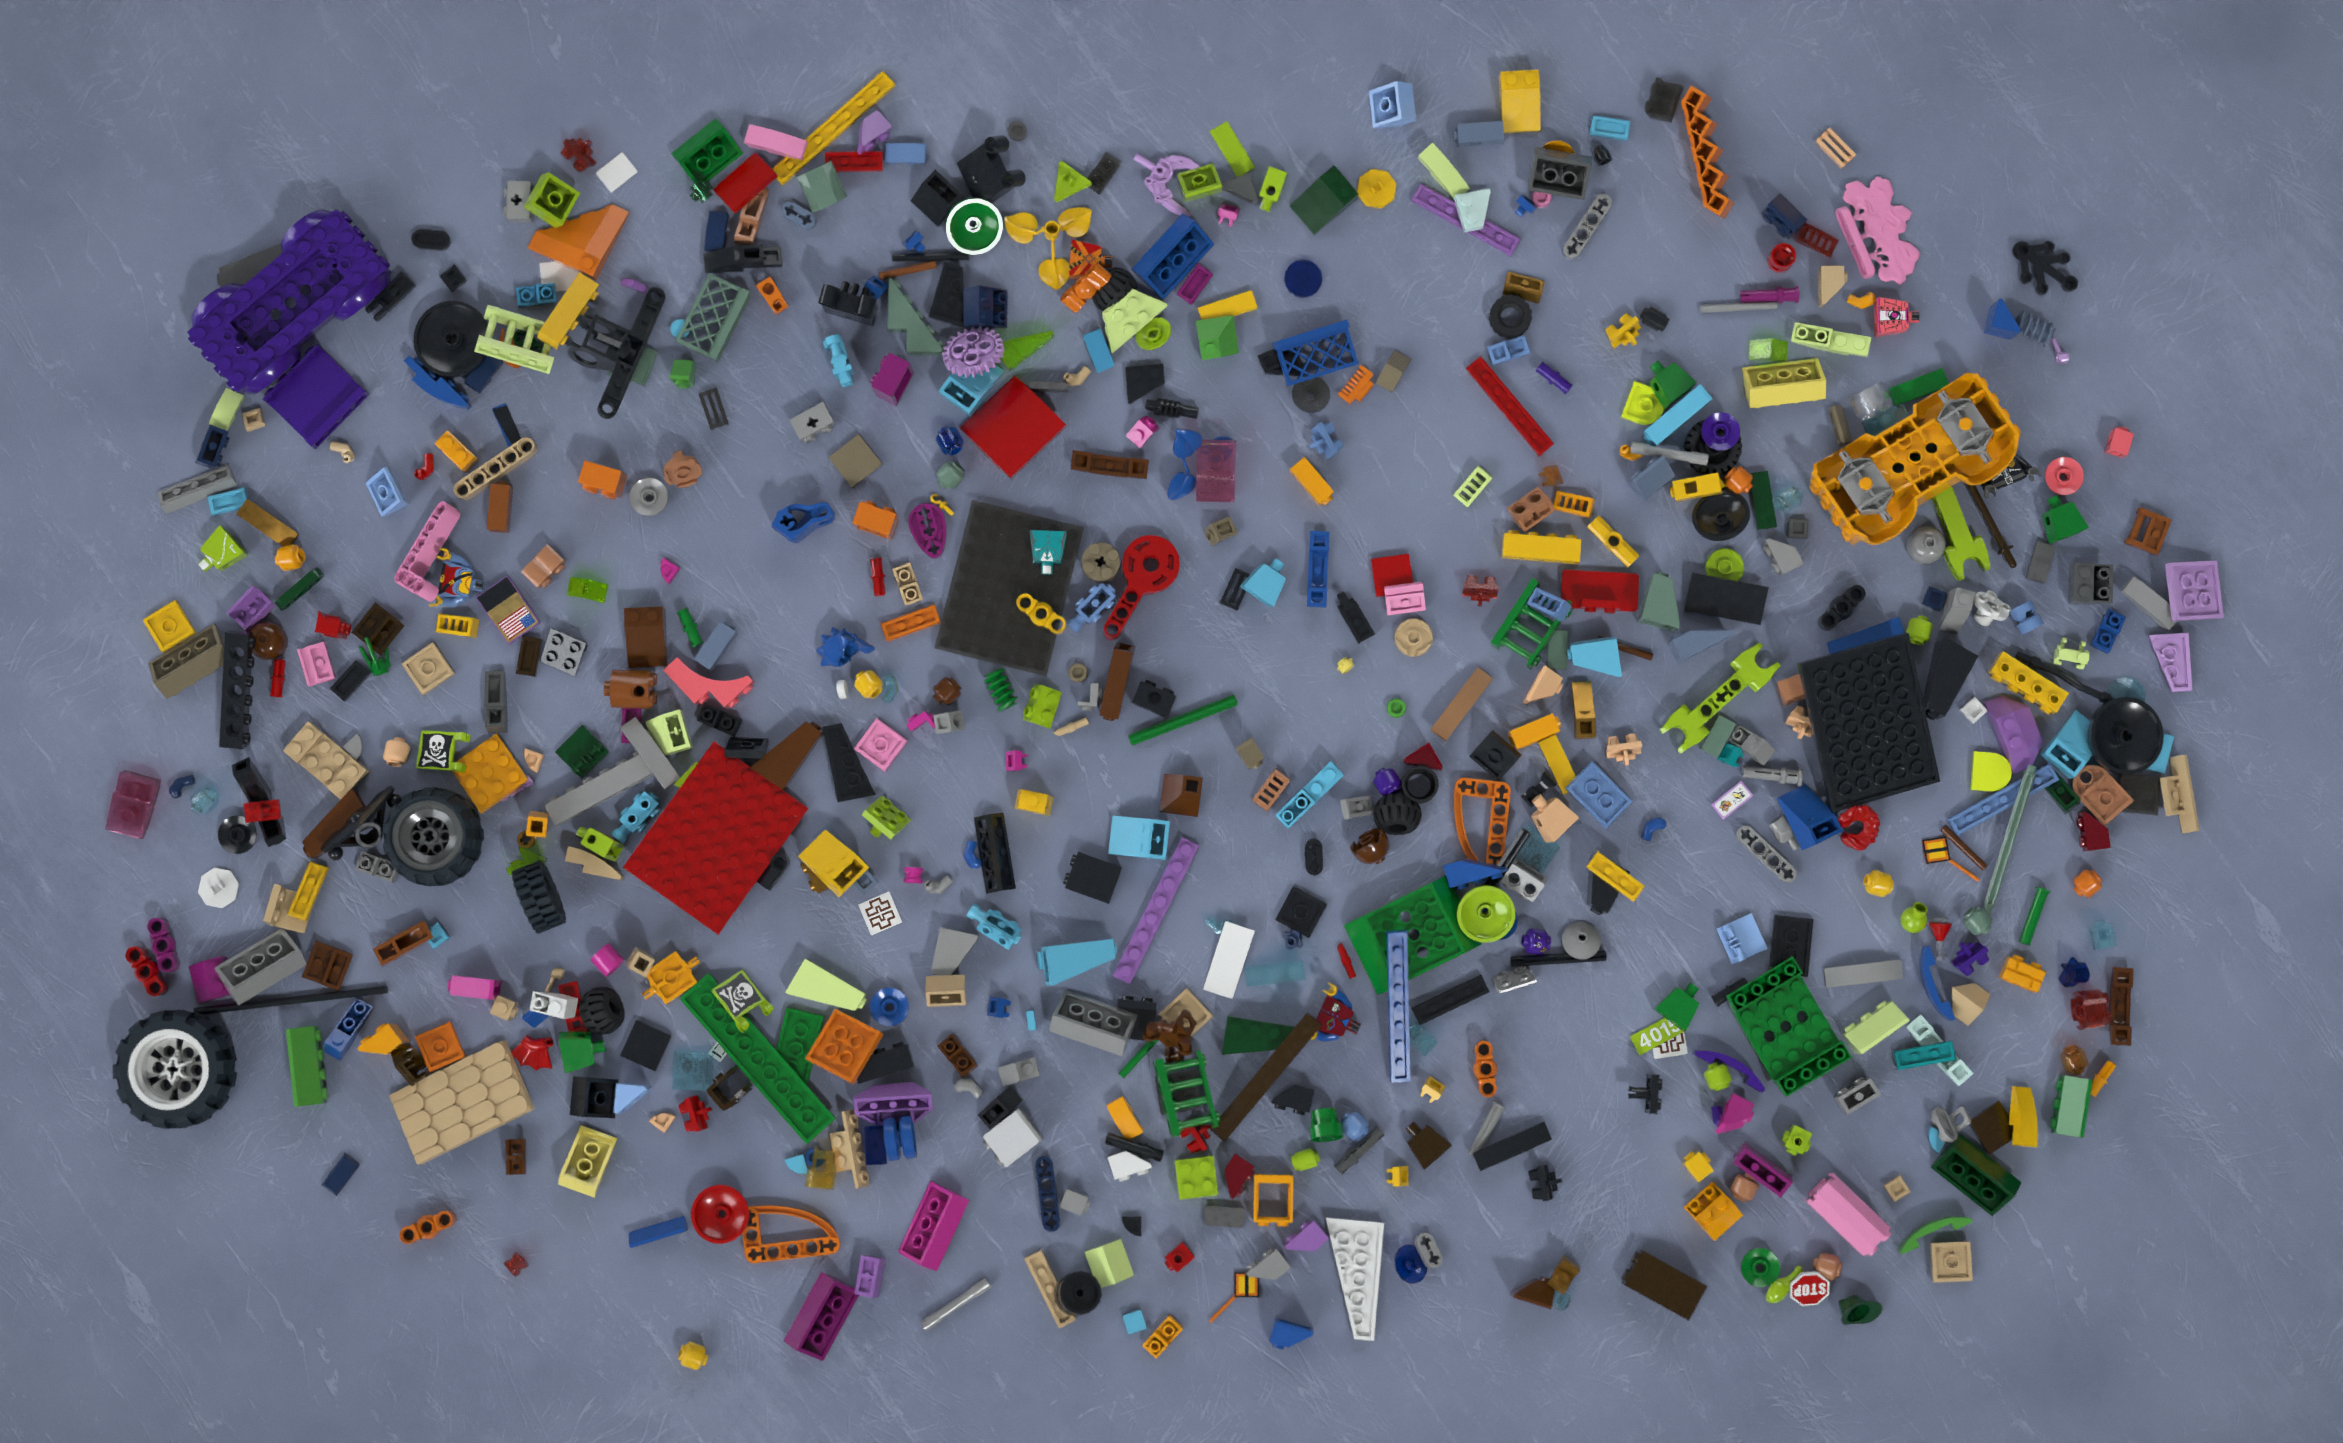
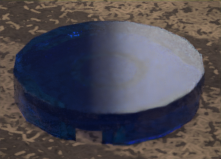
(1303, 278)

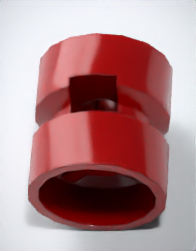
(1781, 257)

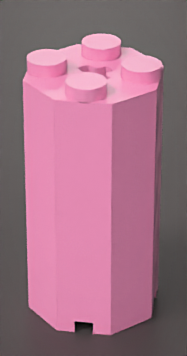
(1848, 1215)

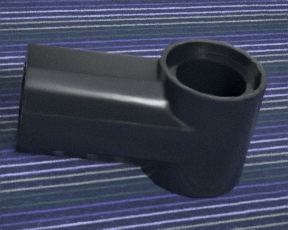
(772, 872)

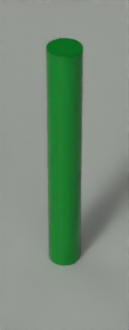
(1136, 1059)

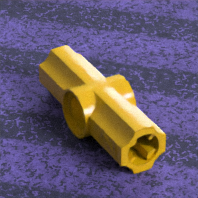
(1603, 532)

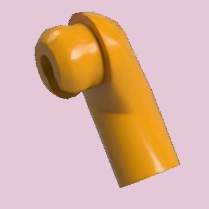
(1862, 302)
(1625, 452)

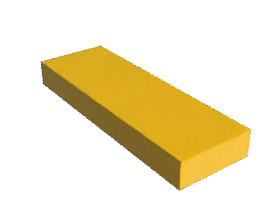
(1233, 305)
(1557, 762)
(1615, 876)
(308, 891)

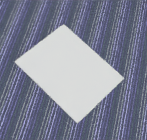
(557, 273)

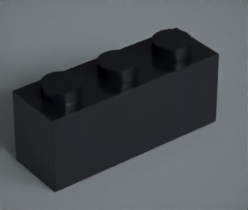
(887, 1062)

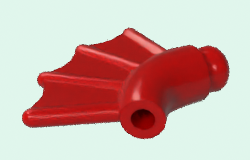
(534, 1052)

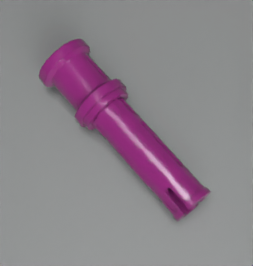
(1780, 295)

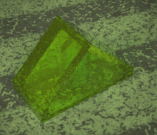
(1768, 350)
(587, 589)

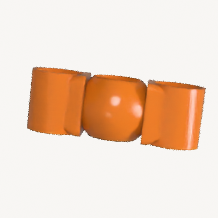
(1085, 287)
(1485, 1078)
(418, 1227)

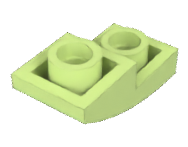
(226, 408)

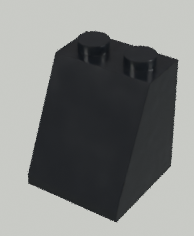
(1600, 894)

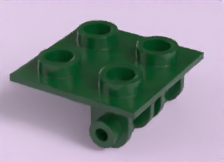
(581, 752)

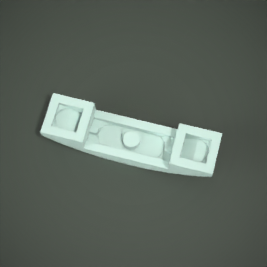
(1925, 1035)

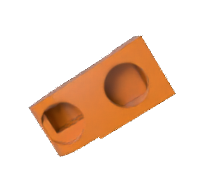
(772, 295)

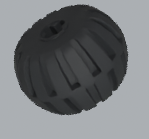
(1115, 289)
(1397, 814)
(601, 1010)

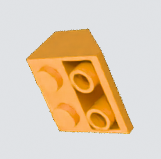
(386, 1040)
(1713, 1211)

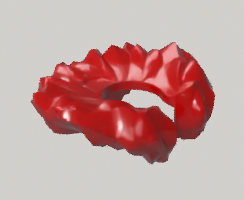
(1870, 827)

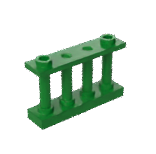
(1512, 623)
(1172, 1107)

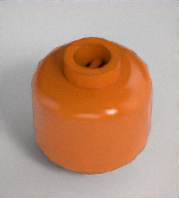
(1738, 480)
(2087, 883)

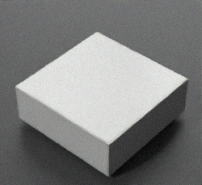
(1973, 710)

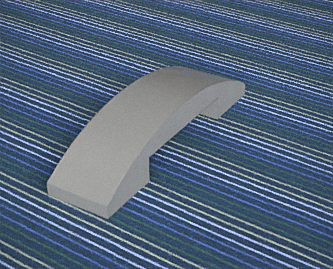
(650, 753)
(1863, 973)

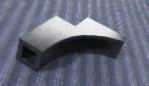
(255, 791)

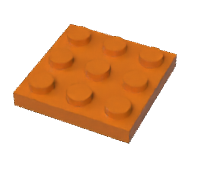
(844, 1046)

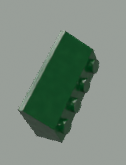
(1976, 1175)

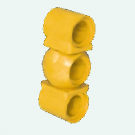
(1034, 607)

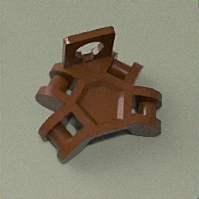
(1171, 1036)

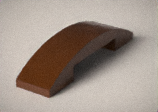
(1109, 465)
(2119, 1006)

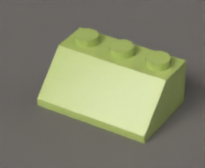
(1874, 1027)

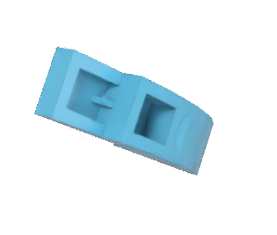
(1310, 794)

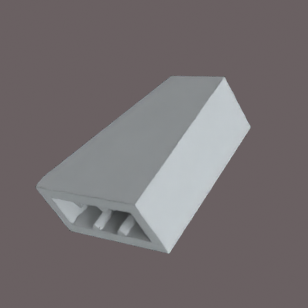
(1956, 609)
(951, 951)

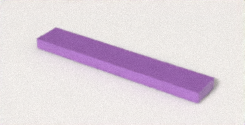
(1447, 210)

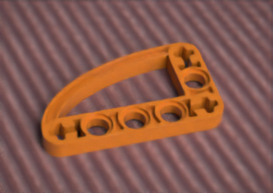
(1494, 818)
(783, 1246)

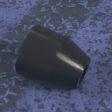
(1602, 155)

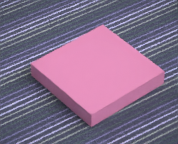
(880, 744)

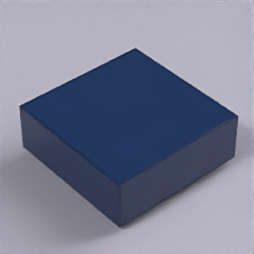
(1934, 598)

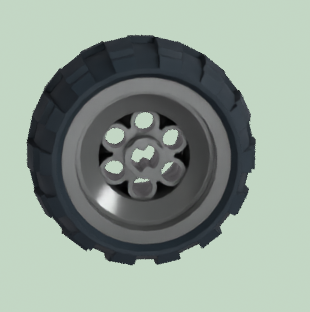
(457, 852)

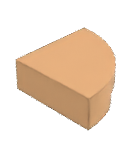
(533, 759)
(662, 1121)

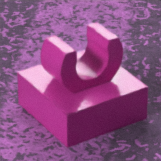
(1228, 211)
(1014, 760)

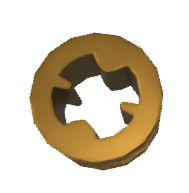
(530, 843)

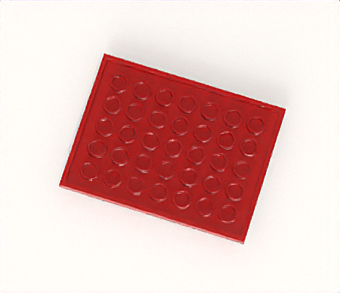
(715, 838)

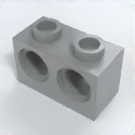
(1526, 875)

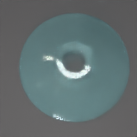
(2127, 684)

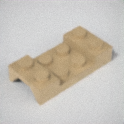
(325, 760)

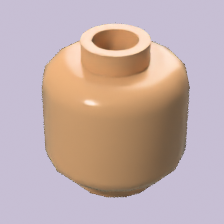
(396, 752)

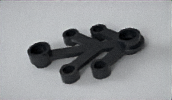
(2041, 265)

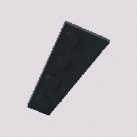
(847, 773)

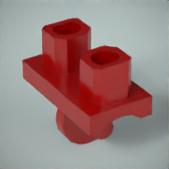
(262, 811)
(697, 1113)
(1197, 1144)

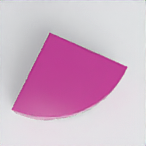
(668, 570)

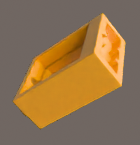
(1534, 731)
(1273, 1178)

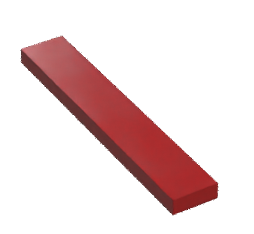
(1509, 406)

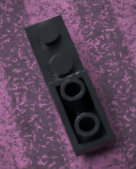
(740, 257)

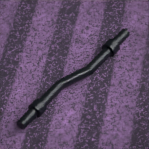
(2036, 662)

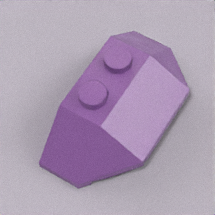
(2015, 731)
(893, 1101)

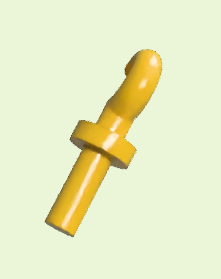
(943, 505)

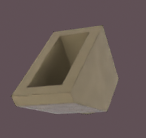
(1250, 754)

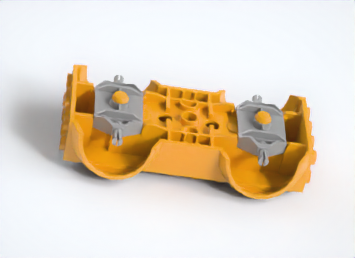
(1875, 502)

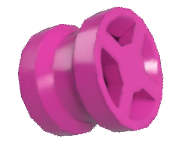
(913, 875)

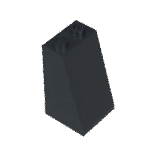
(1946, 676)

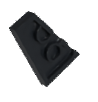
(949, 296)

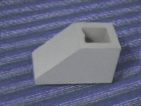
(1784, 556)
(1751, 745)
(1270, 1267)

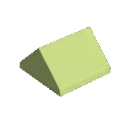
(1109, 1263)

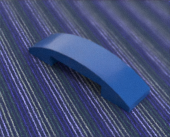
(1318, 569)
(1926, 960)

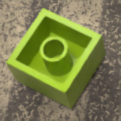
(551, 200)
(1196, 1177)

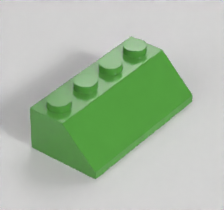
(307, 1066)

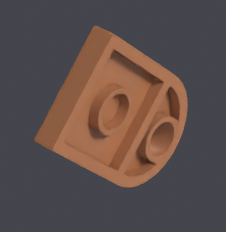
(2102, 794)

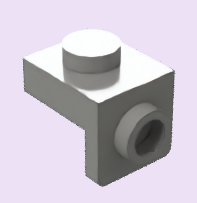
(1095, 695)

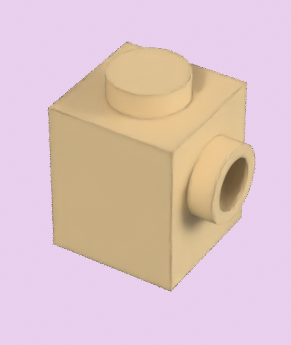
(505, 1008)

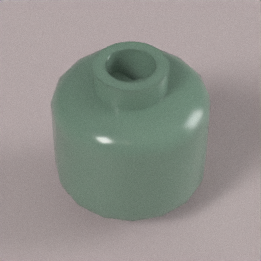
(950, 475)
(1977, 921)

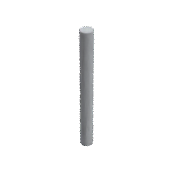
(1738, 307)

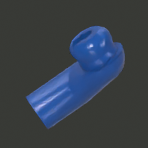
(970, 857)

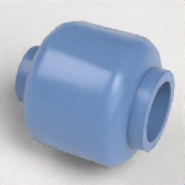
(1355, 1126)

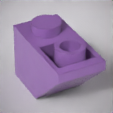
(872, 130)
(1308, 1239)

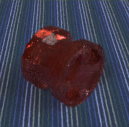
(516, 1264)

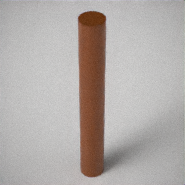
(907, 270)

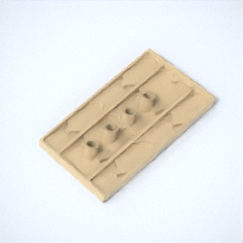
(461, 1102)

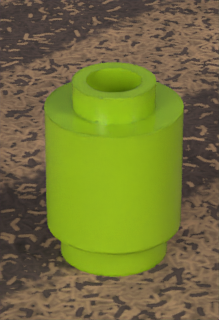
(1305, 1159)

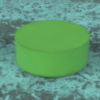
(1396, 708)

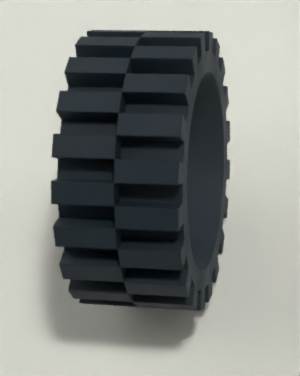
(538, 897)

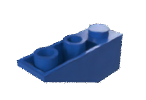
(1469, 870)
(347, 1029)

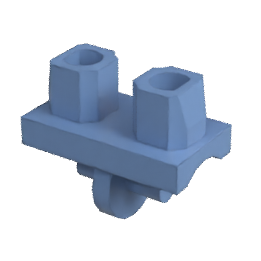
(1323, 442)

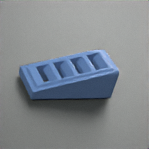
(1559, 610)

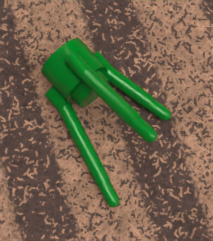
(377, 666)

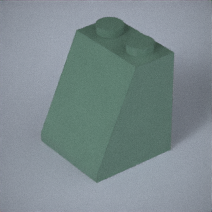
(1659, 603)

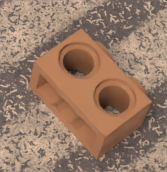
(1531, 509)

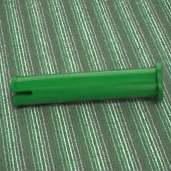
(2034, 915)

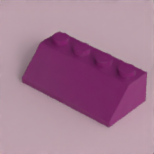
(821, 1316)

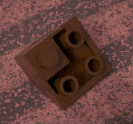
(1181, 795)

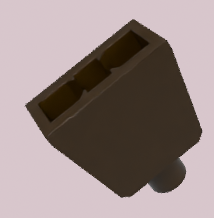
(1426, 1144)

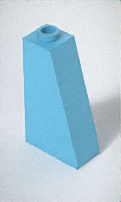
(1677, 416)
(1069, 960)

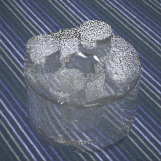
(1870, 400)

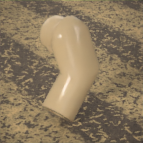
(1077, 379)
(345, 450)

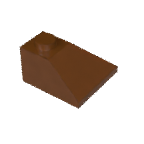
(1535, 1292)

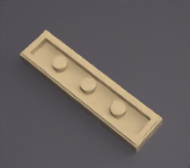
(1047, 1283)

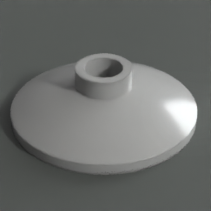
(639, 494)
(1577, 948)

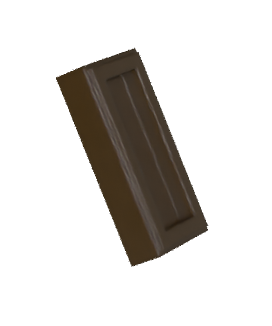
(529, 656)

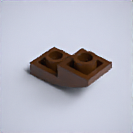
(957, 1055)

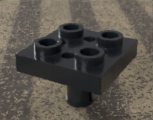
(1650, 1093)

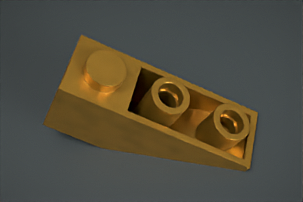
(1583, 710)

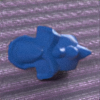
(840, 647)

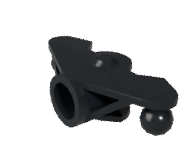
(357, 821)

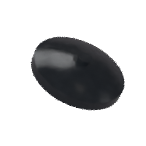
(448, 337)
(2125, 735)

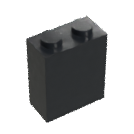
(1092, 877)

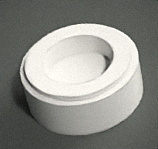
(842, 689)

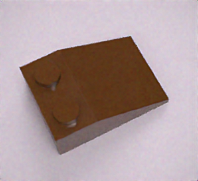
(646, 636)

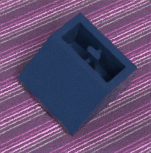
(1783, 216)
(985, 307)

